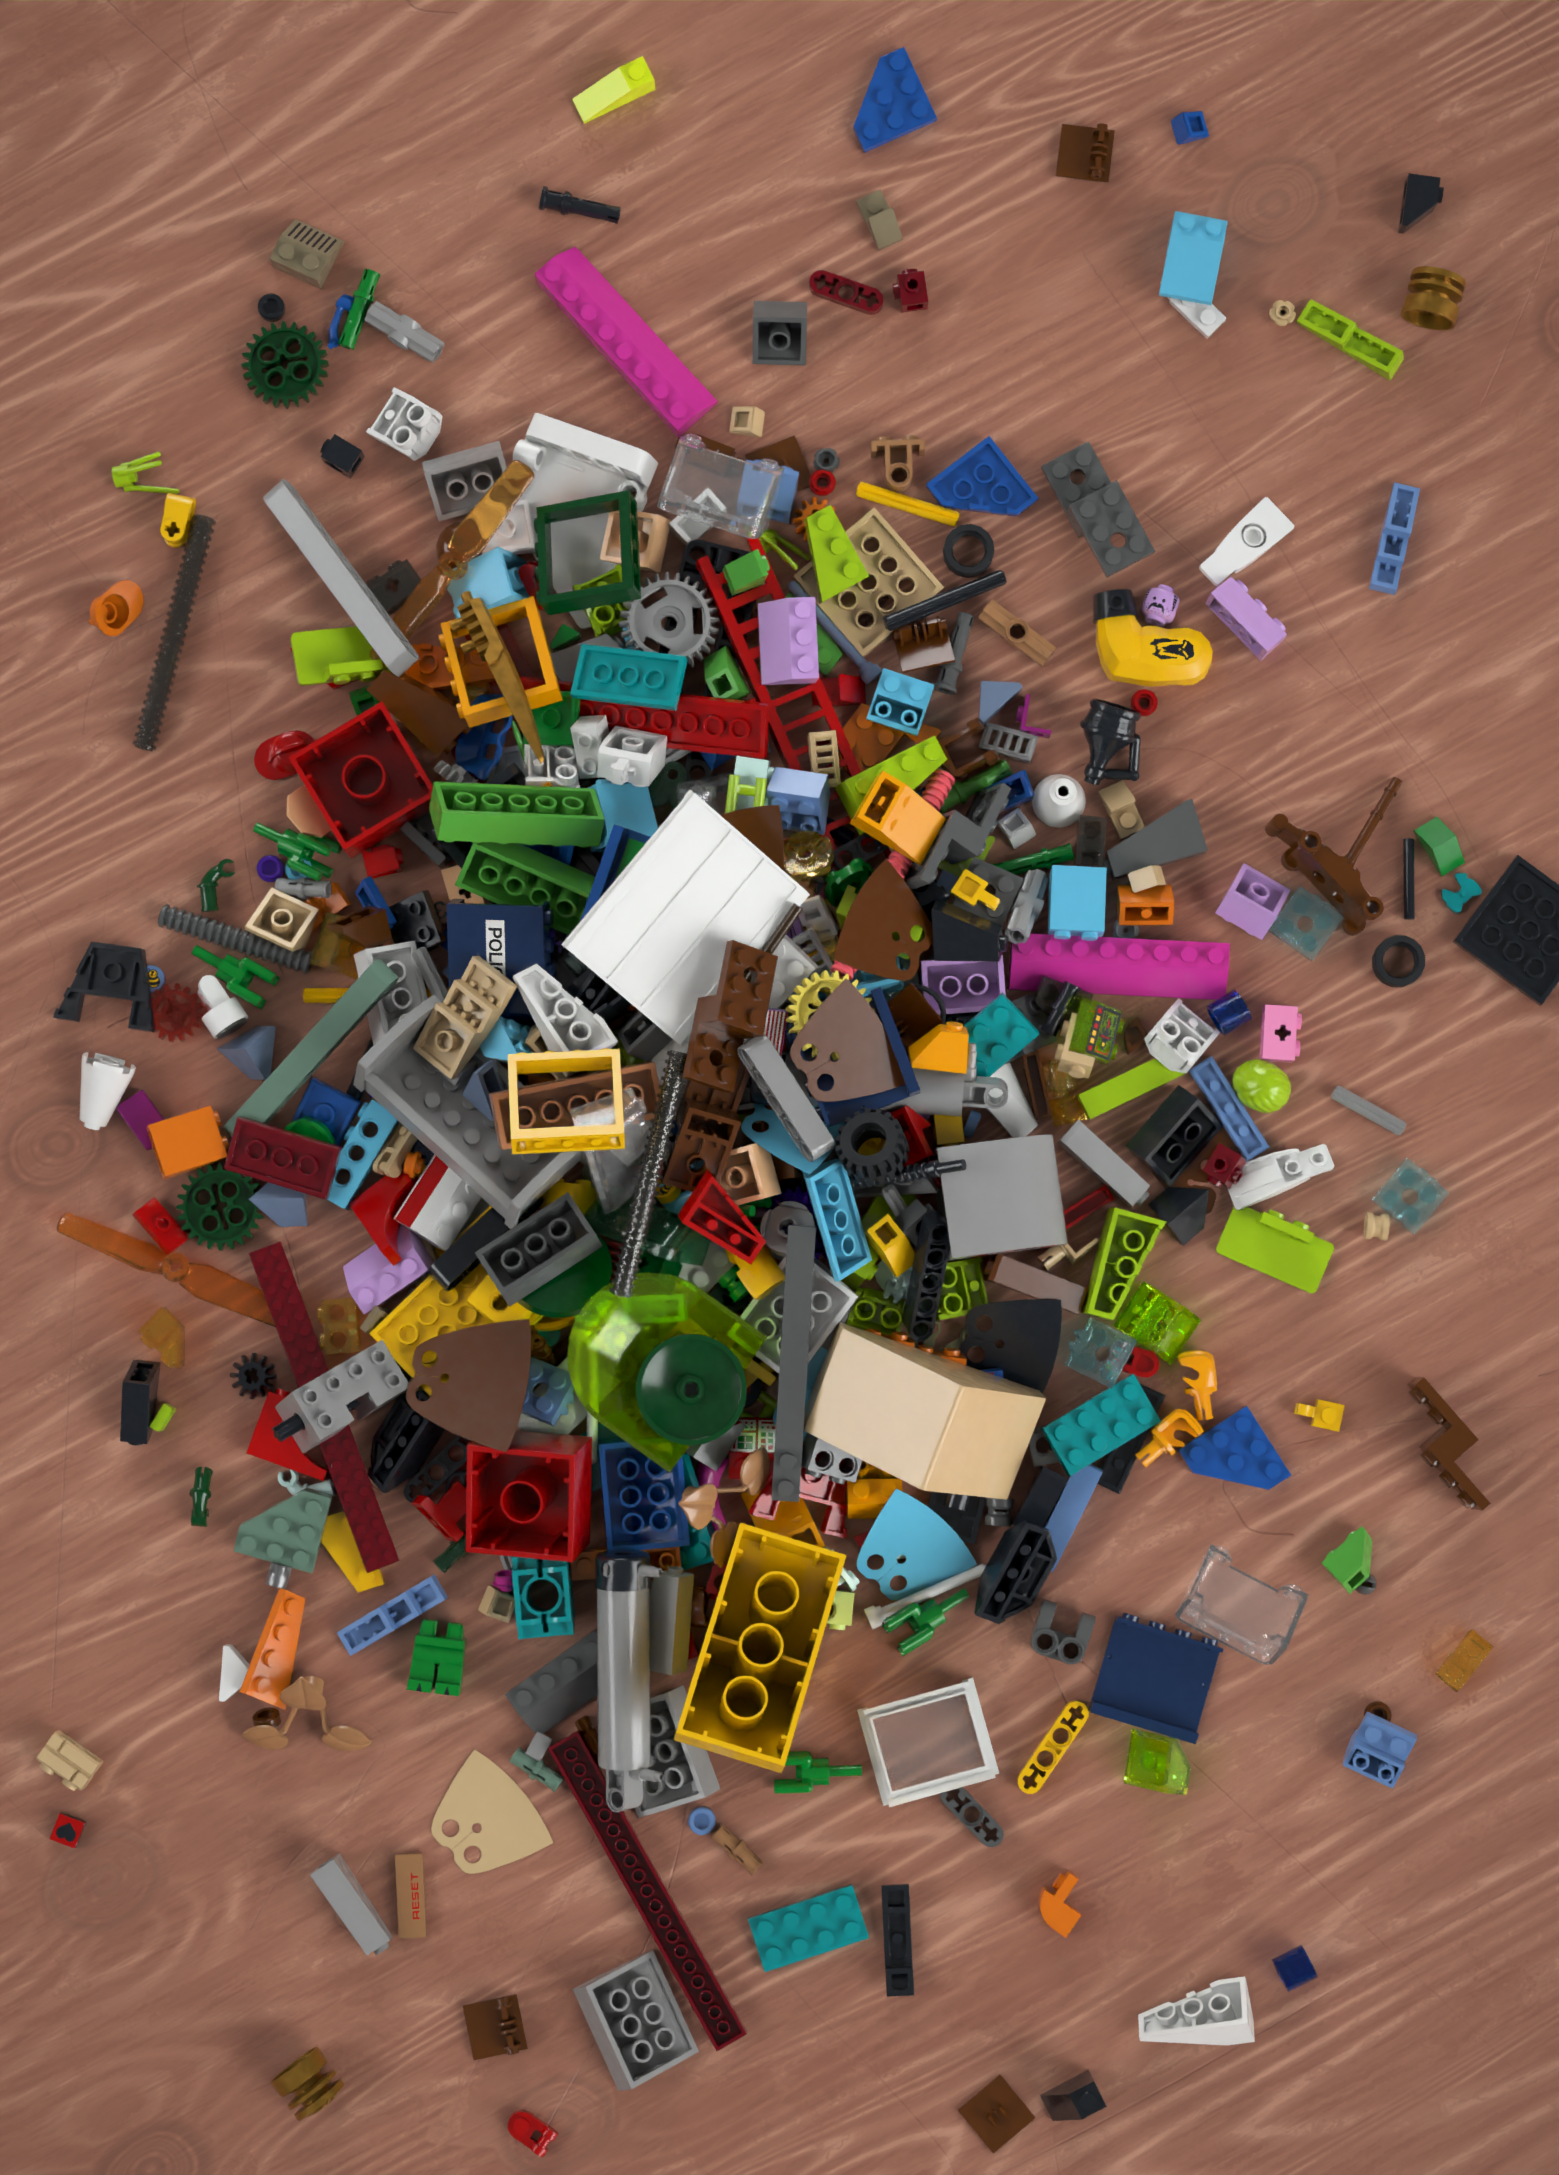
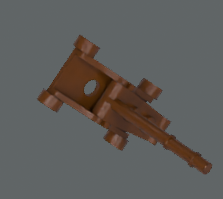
(1333, 873)

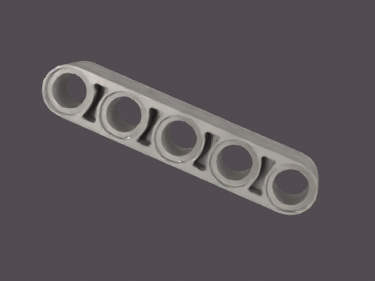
(786, 1097)

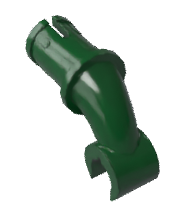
(208, 885)
(200, 1495)

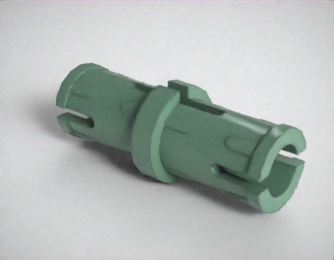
(536, 1769)

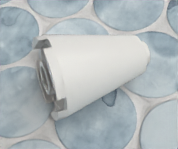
(1056, 809)
(102, 1087)

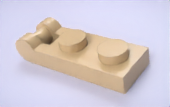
(394, 1152)

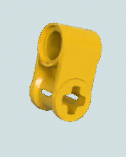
(177, 515)

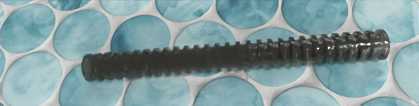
(174, 632)
(649, 1175)

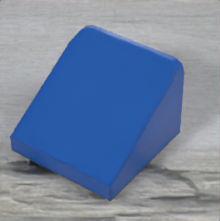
(1189, 127)

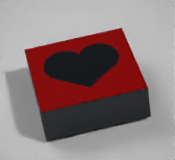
(67, 1830)

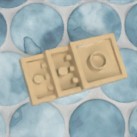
(464, 1017)

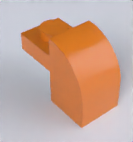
(1054, 1909)

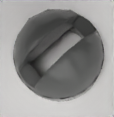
(1367, 1590)

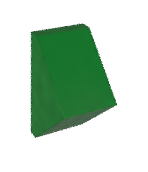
(1440, 845)

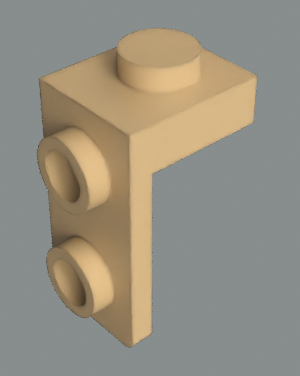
(1070, 1062)

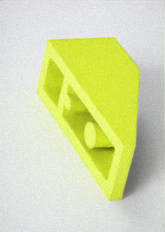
(615, 90)

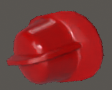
(272, 755)

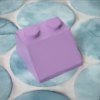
(1252, 901)

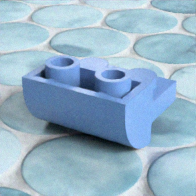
(1379, 1749)

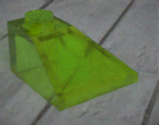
(1157, 1763)

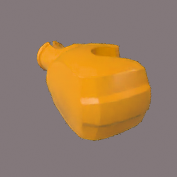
(1203, 1385)
(1163, 1435)

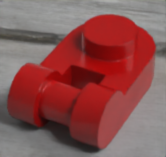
(529, 579)
(1143, 1363)
(523, 2124)

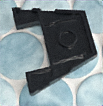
(115, 974)

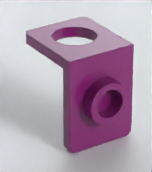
(1021, 717)

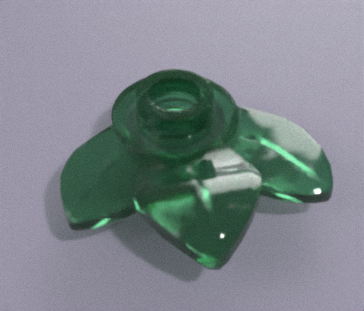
(663, 788)

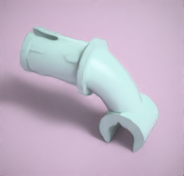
(294, 1486)

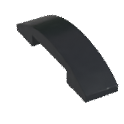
(897, 1940)

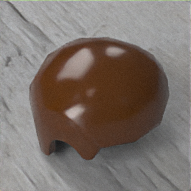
(699, 1607)

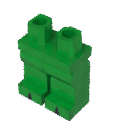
(438, 1650)

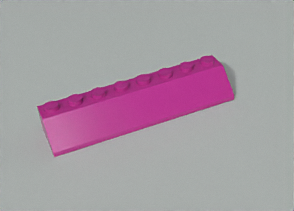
(625, 340)
(1123, 966)

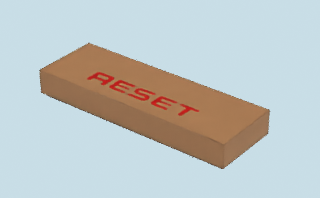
(410, 1895)

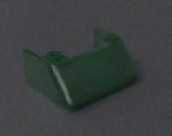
(666, 1236)

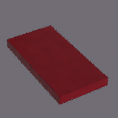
(282, 1157)

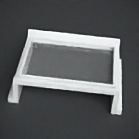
(928, 1743)

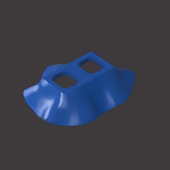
(473, 746)

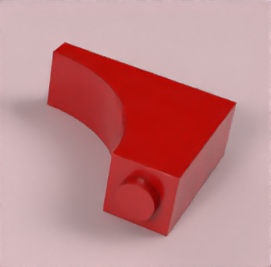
(377, 1209)
(283, 1453)

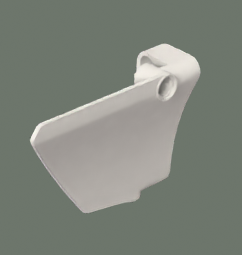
(574, 466)

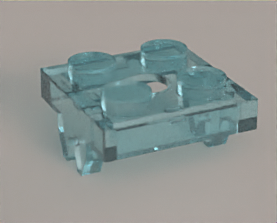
(1321, 913)
(1427, 1188)
(1089, 1341)

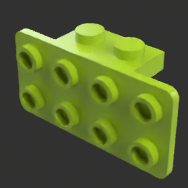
(333, 657)
(1275, 1247)

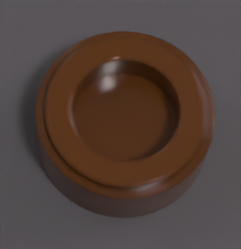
(267, 1716)

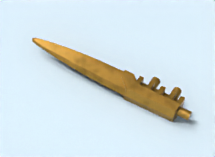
(493, 650)

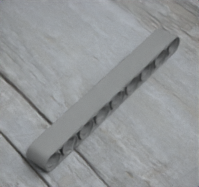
(341, 578)

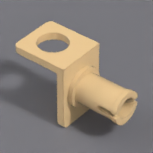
(1057, 1253)

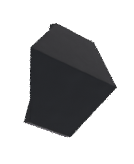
(1183, 1211)

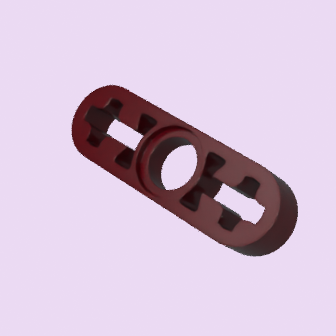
(825, 292)

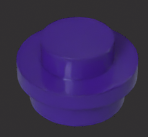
(270, 868)

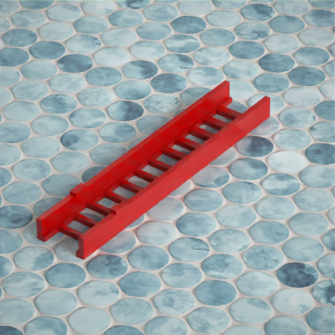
(746, 661)

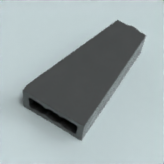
(1160, 843)

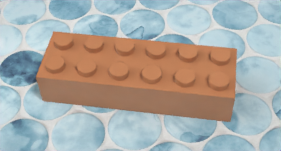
(549, 1102)

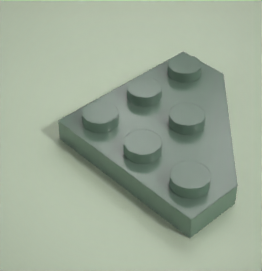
(287, 1531)

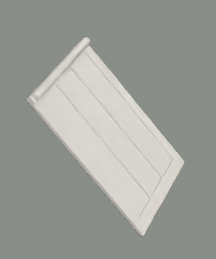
(675, 907)

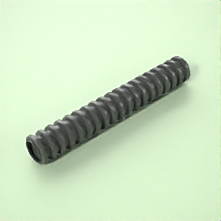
(233, 938)

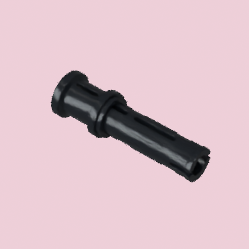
(566, 203)

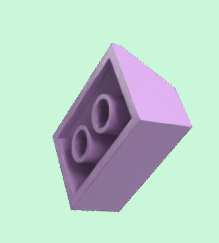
(1246, 617)
(788, 641)
(962, 984)
(376, 1281)

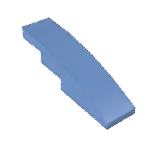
(1394, 538)
(1071, 1506)
(392, 1615)

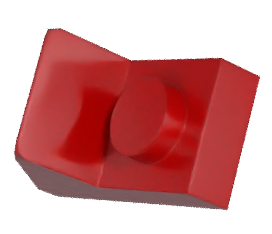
(843, 691)
(912, 1127)

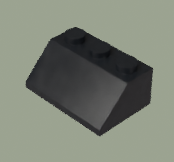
(1174, 1135)

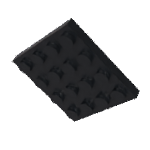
(1518, 930)

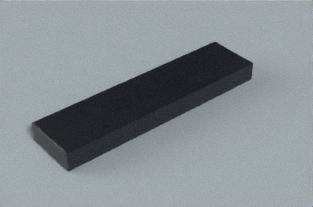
(1121, 1460)

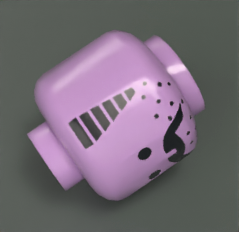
(1160, 605)

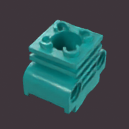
(537, 1621)

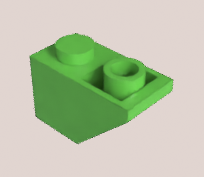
(746, 572)
(724, 676)
(1351, 1560)

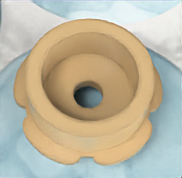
(1288, 317)

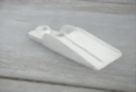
(1247, 541)
(1278, 1173)

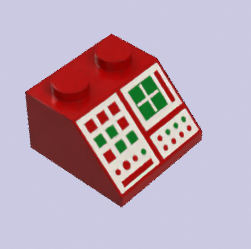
(757, 1433)

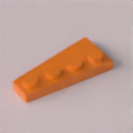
(433, 672)
(276, 1650)

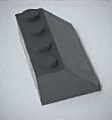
(558, 1686)

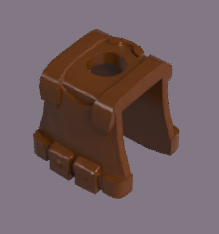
(973, 728)

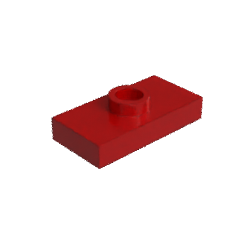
(161, 1226)

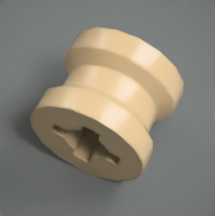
(1376, 1226)

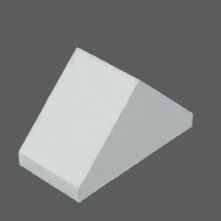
(232, 1672)

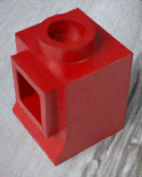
(383, 861)

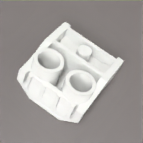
(407, 425)
(557, 768)
(1179, 1038)

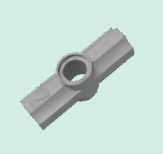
(404, 332)
(1026, 906)

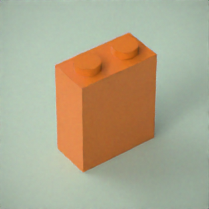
(188, 1142)

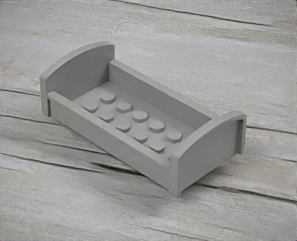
(451, 1124)

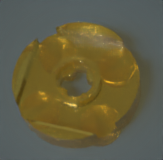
(816, 864)

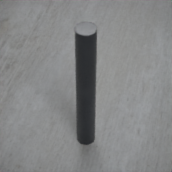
(1408, 874)

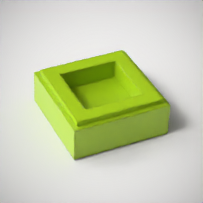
(163, 1417)

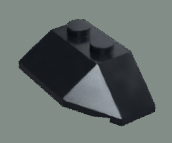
(402, 1444)
(1015, 1572)

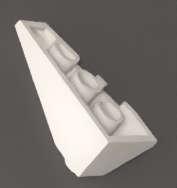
(561, 1017)
(1016, 1114)
(1208, 2017)

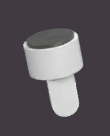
(224, 1013)

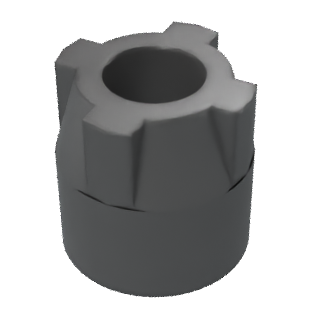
(278, 1575)

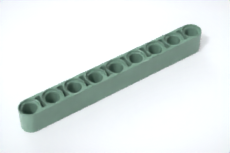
(317, 1045)

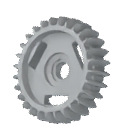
(678, 604)

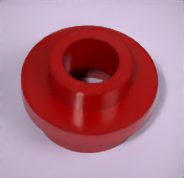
(822, 474)
(1149, 696)

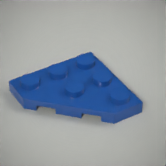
(892, 103)
(983, 483)
(1236, 1453)

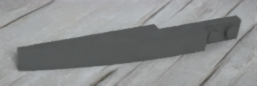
(793, 1363)

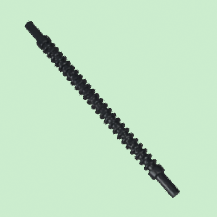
(932, 1169)

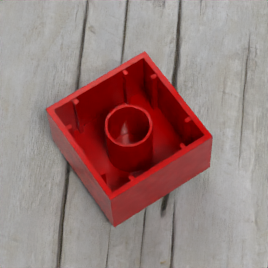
(364, 779)
(530, 1497)

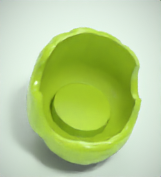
(1261, 1085)

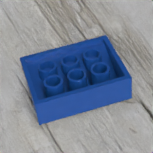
(640, 1499)

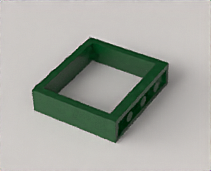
(597, 596)

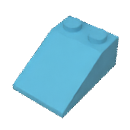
(1193, 258)

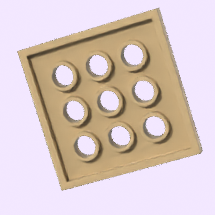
(908, 567)

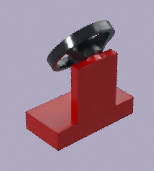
(448, 1509)

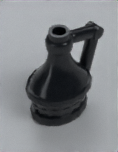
(1107, 731)

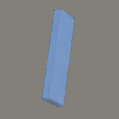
(1228, 1108)

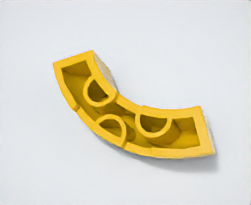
(760, 1276)

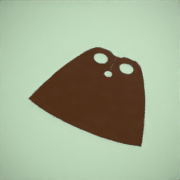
(485, 1383)

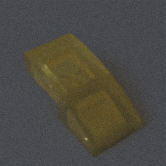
(1464, 1660)

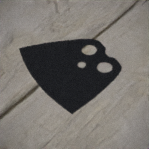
(1029, 1335)

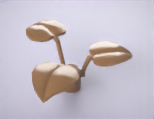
(700, 1502)
(306, 1694)

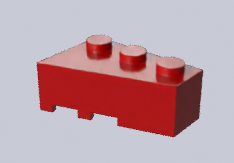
(721, 1220)

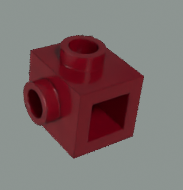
(911, 290)
(1224, 1167)

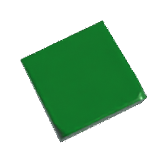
(564, 637)
(362, 700)

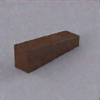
(1034, 1079)

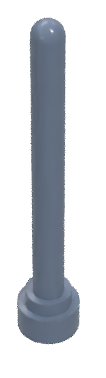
(868, 670)

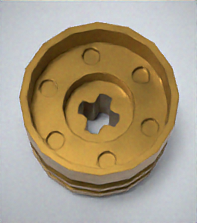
(1433, 298)
(308, 2083)

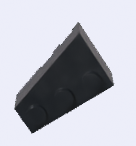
(601, 998)

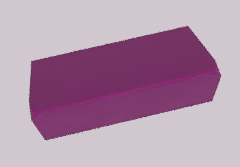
(139, 1113)

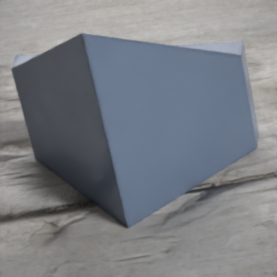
(252, 1052)
(282, 1205)

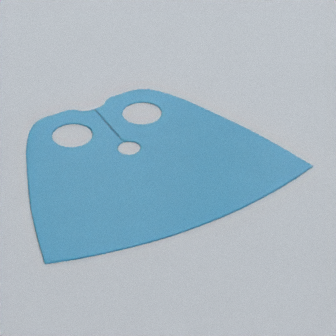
(778, 1140)
(919, 1534)

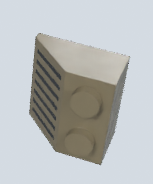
(306, 253)

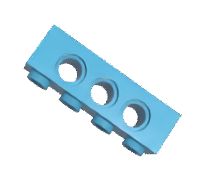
(355, 1136)

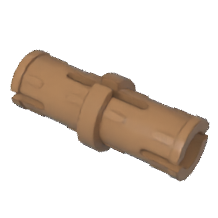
(737, 1849)

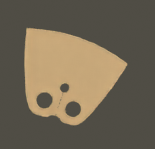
(507, 1817)

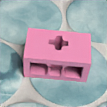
(1270, 1045)

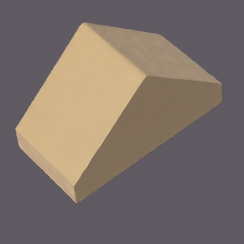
(921, 1415)

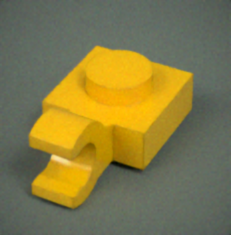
(972, 889)
(1323, 1415)

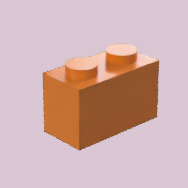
(1145, 907)

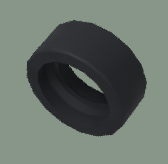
(966, 530)
(1384, 976)

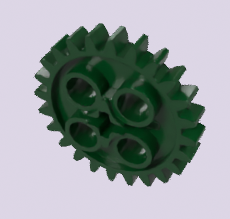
(291, 387)
(196, 1214)

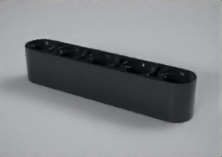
(460, 1258)
(931, 1286)

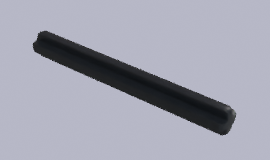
(944, 600)

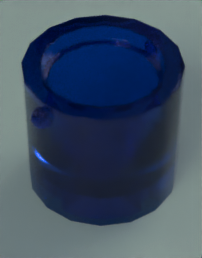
(1229, 1012)
(1294, 1968)

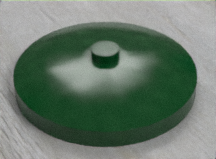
(573, 1288)
(691, 1389)

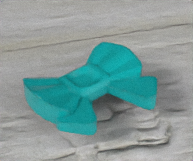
(1468, 889)

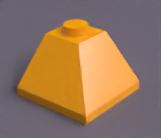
(941, 1049)

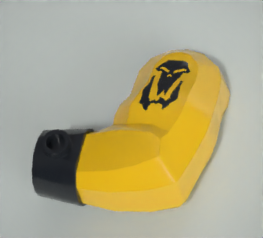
(1146, 653)

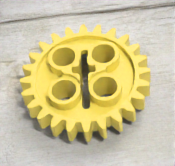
(809, 995)

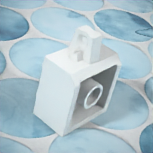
(631, 756)

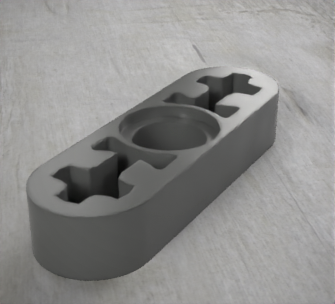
(980, 1834)

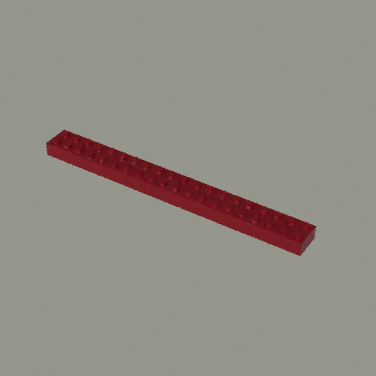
(341, 1449)
(648, 1892)

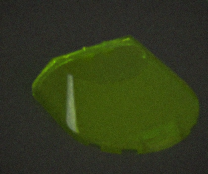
(619, 1332)

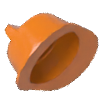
(116, 607)

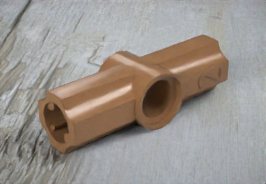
(1003, 621)

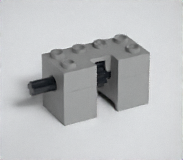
(325, 1403)

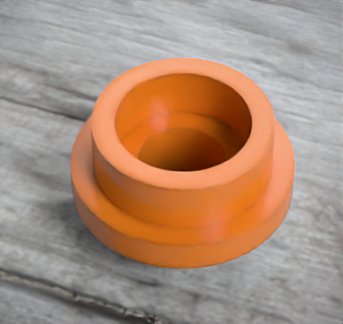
(414, 1164)

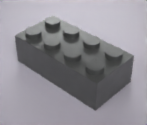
(538, 1249)

